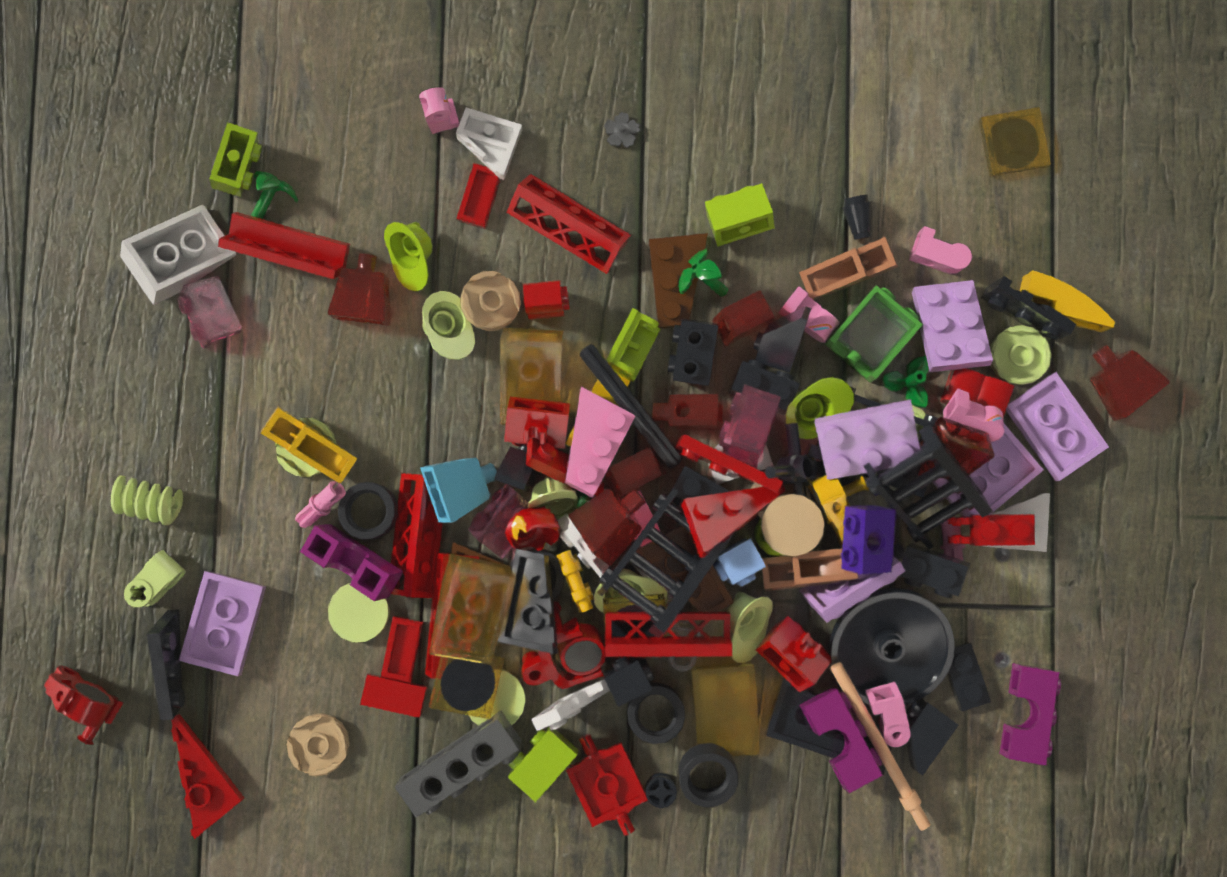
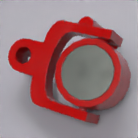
(579, 651)
(81, 701)

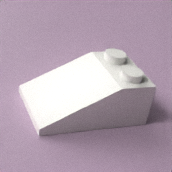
(175, 253)

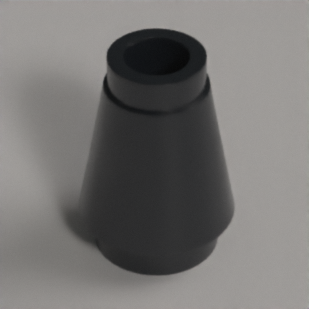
(859, 216)

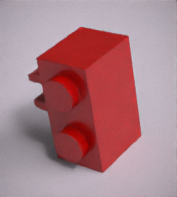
(537, 420)
(794, 654)

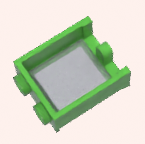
(874, 333)

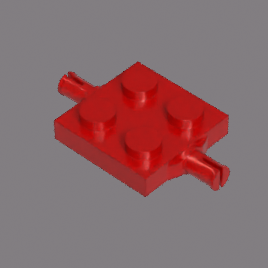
(606, 784)

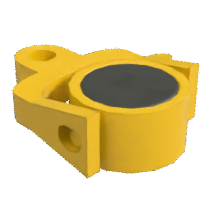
(833, 498)

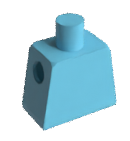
(457, 486)

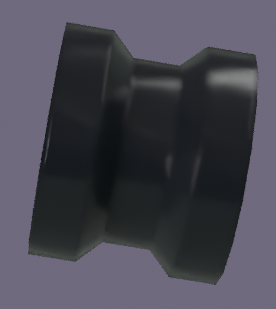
(661, 796)

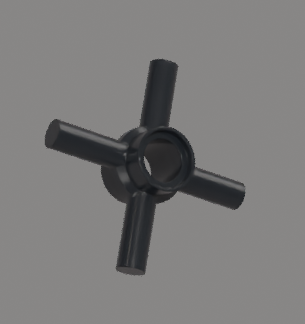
(795, 468)

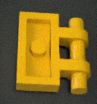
(580, 591)

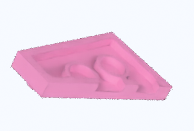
(596, 439)

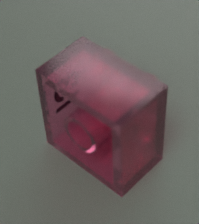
(750, 426)

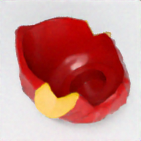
(533, 528)

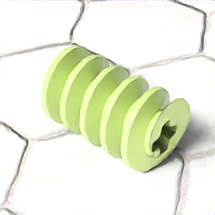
(145, 503)

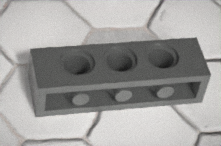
(423, 797)

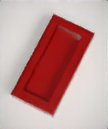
(478, 197)
(402, 649)
(393, 695)

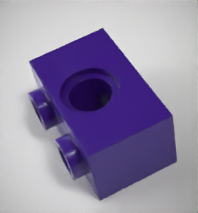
(868, 539)

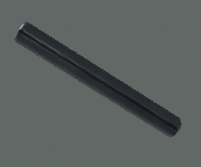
(628, 402)

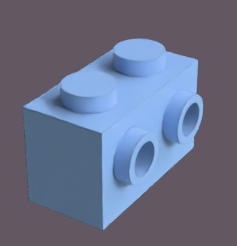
(739, 563)

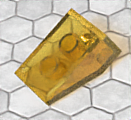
(530, 365)
(471, 609)
(726, 706)

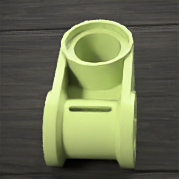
(157, 577)

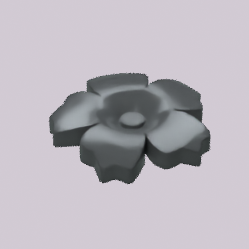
(621, 130)

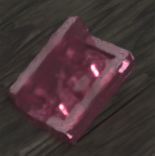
(208, 311)
(491, 523)

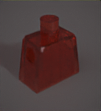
(362, 294)
(743, 318)
(1125, 381)
(704, 413)
(967, 444)
(634, 472)
(608, 523)

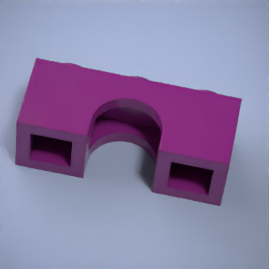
(337, 550)
(1031, 739)
(856, 763)

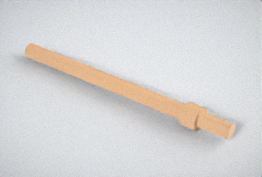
(908, 796)

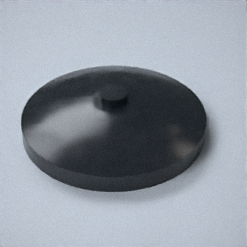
(894, 639)

